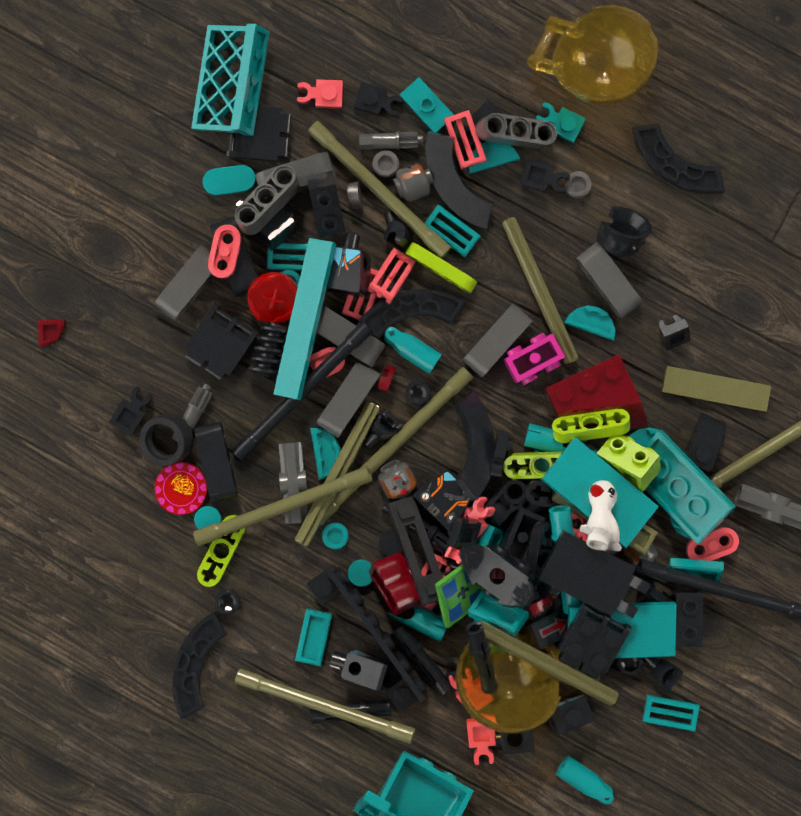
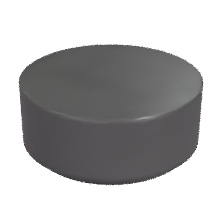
(385, 164)
(578, 185)
(354, 195)

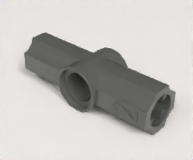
(293, 478)
(769, 506)

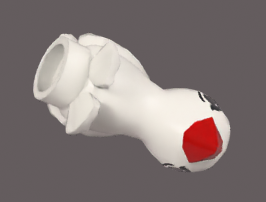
(602, 527)

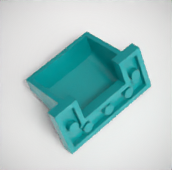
(416, 790)

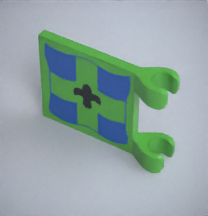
(456, 595)

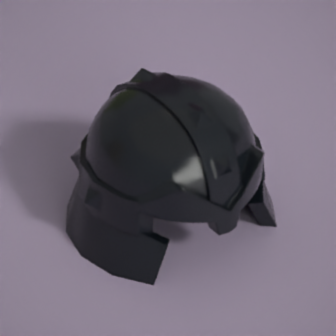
(625, 233)

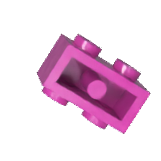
(528, 361)

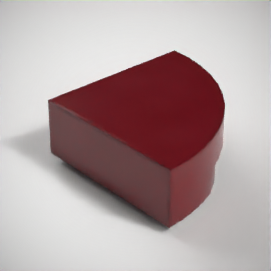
(50, 331)
(386, 378)
(538, 606)

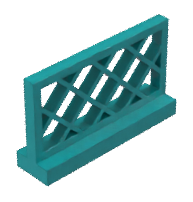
(247, 79)

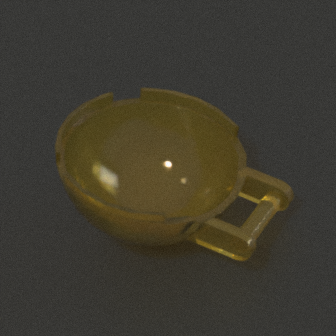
(600, 55)
(524, 692)

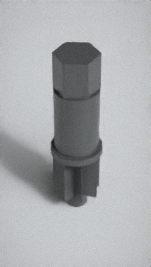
(390, 140)
(196, 407)

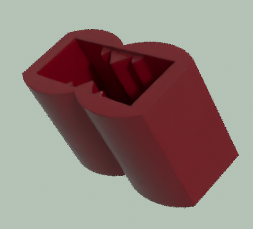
(395, 583)

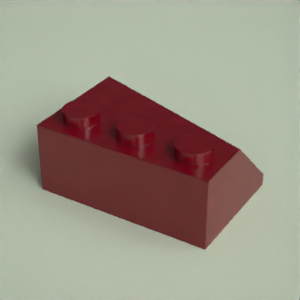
(598, 389)

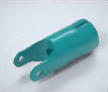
(412, 349)
(542, 439)
(424, 622)
(584, 780)

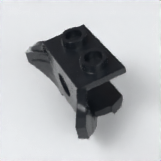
(516, 588)

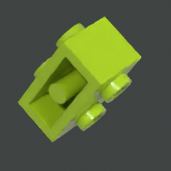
(631, 460)

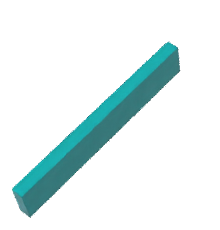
(305, 318)

